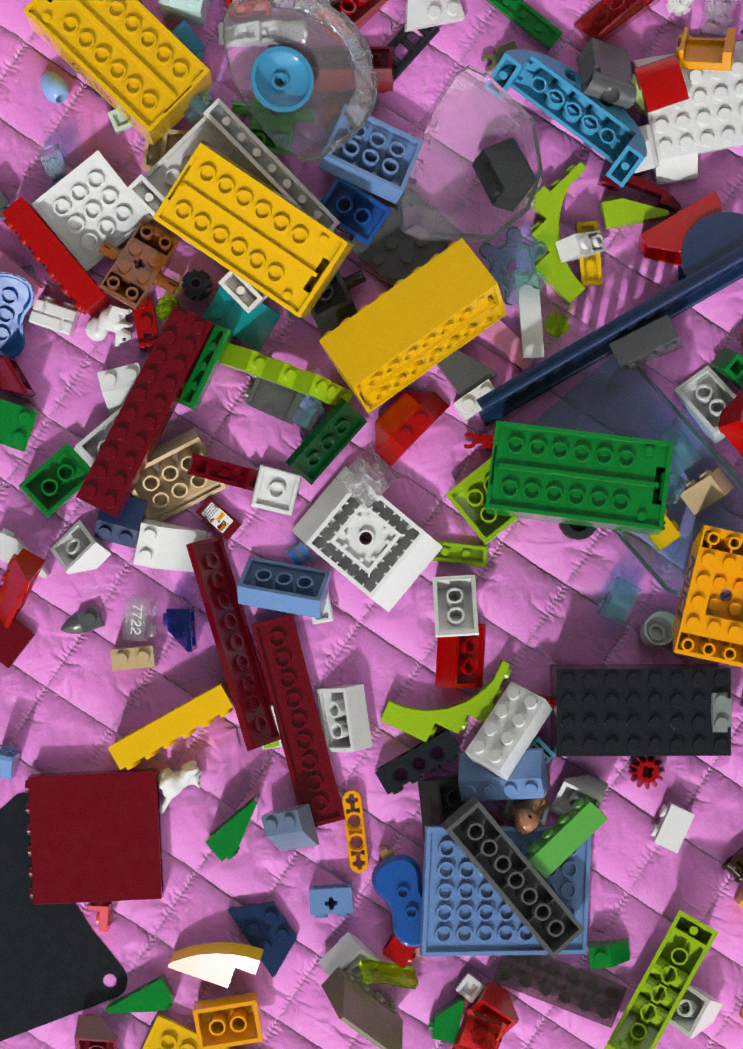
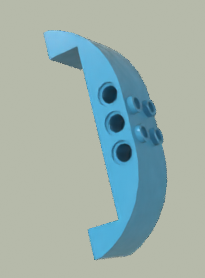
(558, 93)

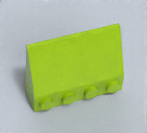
(470, 500)

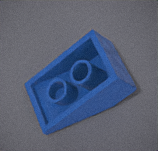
(355, 210)

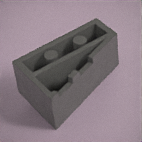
(646, 344)

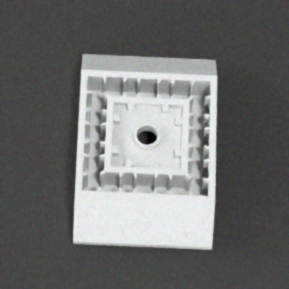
(383, 566)

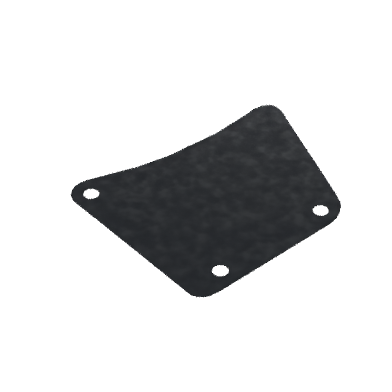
(47, 951)

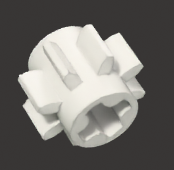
(679, 7)

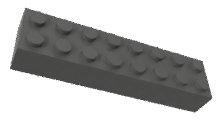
(512, 876)

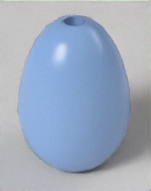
(54, 87)

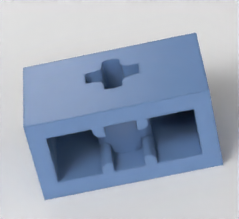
(341, 895)

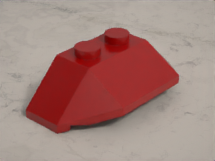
(405, 422)

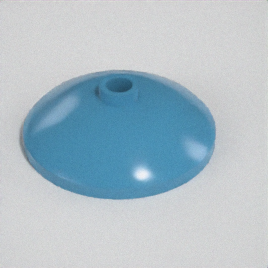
(293, 72)

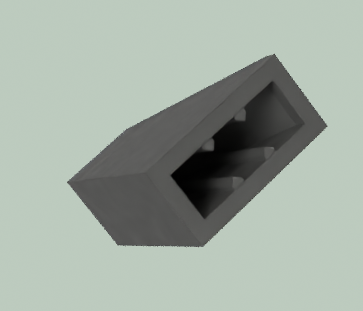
(464, 372)

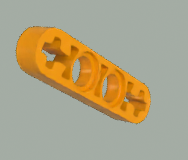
(352, 831)

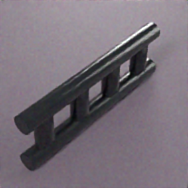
(414, 50)

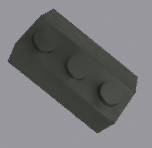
(504, 174)
(438, 799)

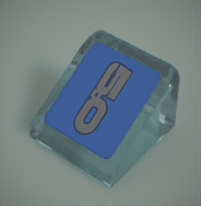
(299, 554)

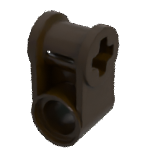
(737, 861)

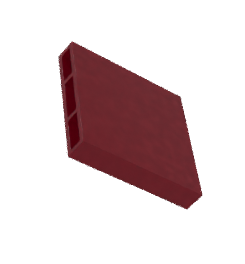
(95, 836)

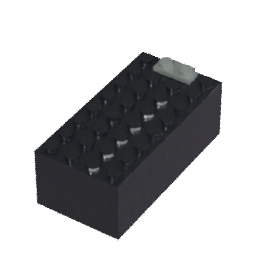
(640, 709)

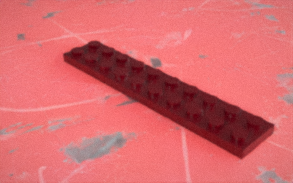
(233, 642)
(298, 718)

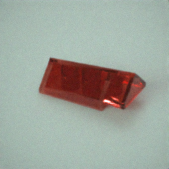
(610, 17)

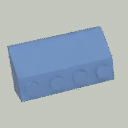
(283, 587)
(526, 781)

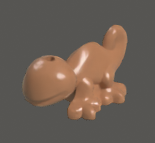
(527, 813)

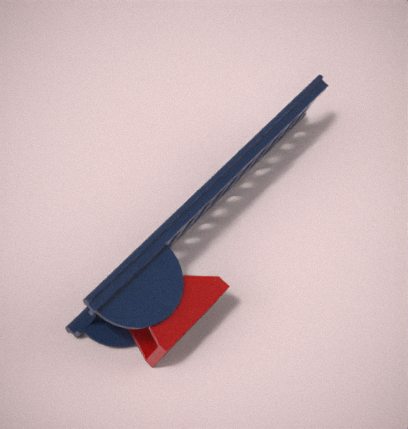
(708, 258)

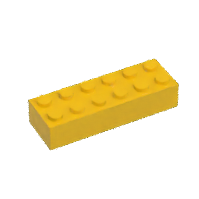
(171, 725)

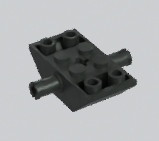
(339, 305)

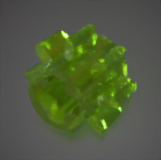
(165, 307)
(557, 324)

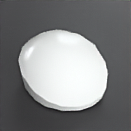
(657, 630)

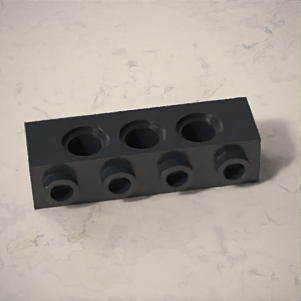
(441, 739)

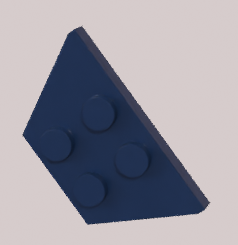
(266, 929)

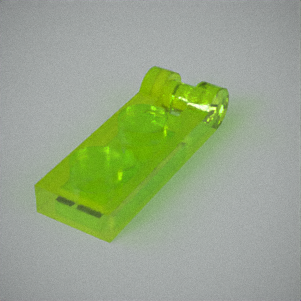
(388, 974)

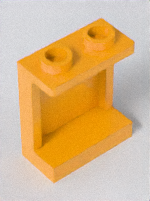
(706, 52)

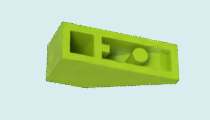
(625, 212)

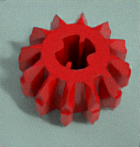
(653, 771)

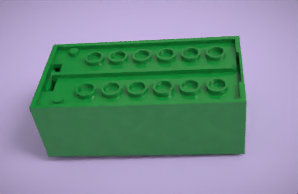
(579, 478)

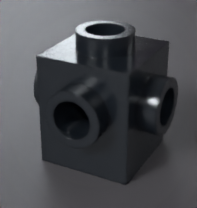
(202, 290)

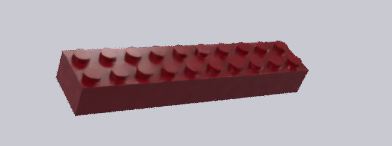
(146, 412)

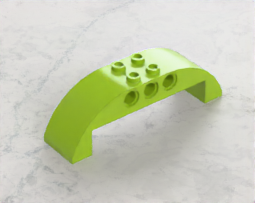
(663, 984)

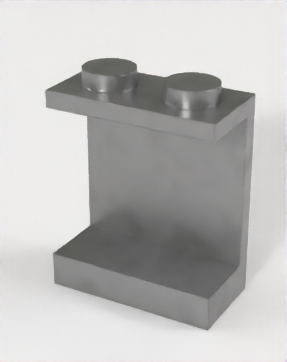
(273, 399)

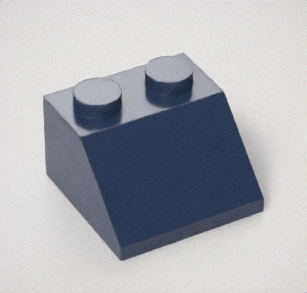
(126, 528)

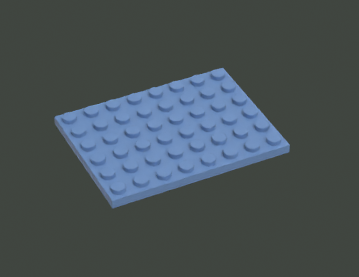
(469, 917)

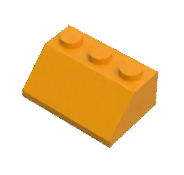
(228, 1021)

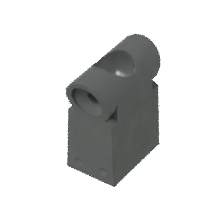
(606, 73)

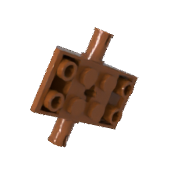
(152, 252)

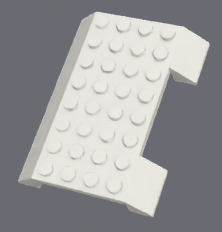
(700, 124)
(233, 139)

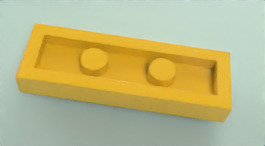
(589, 266)

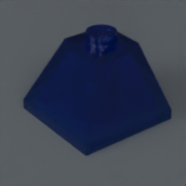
(181, 625)

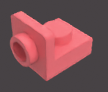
(103, 917)

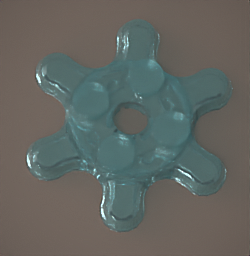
(524, 255)

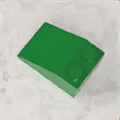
(15, 424)
(55, 481)
(227, 837)

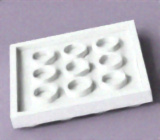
(91, 208)

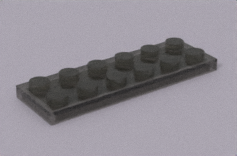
(562, 986)

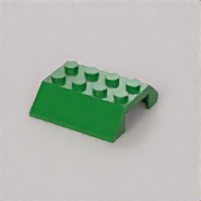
(206, 367)

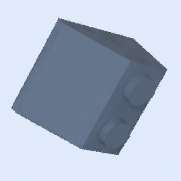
(291, 827)

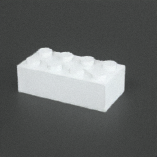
(509, 730)

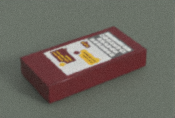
(218, 518)

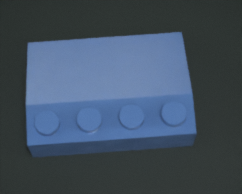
(376, 159)

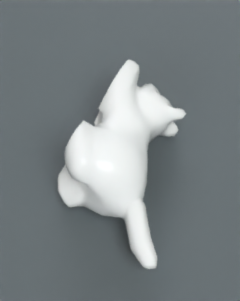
(174, 782)

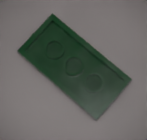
(326, 441)

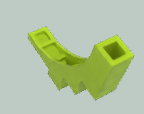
(548, 208)
(284, 375)
(421, 721)

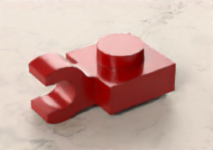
(486, 440)

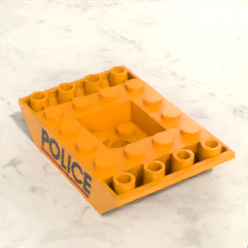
(703, 622)

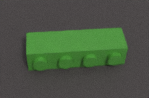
(565, 836)

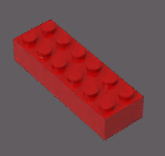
(51, 252)

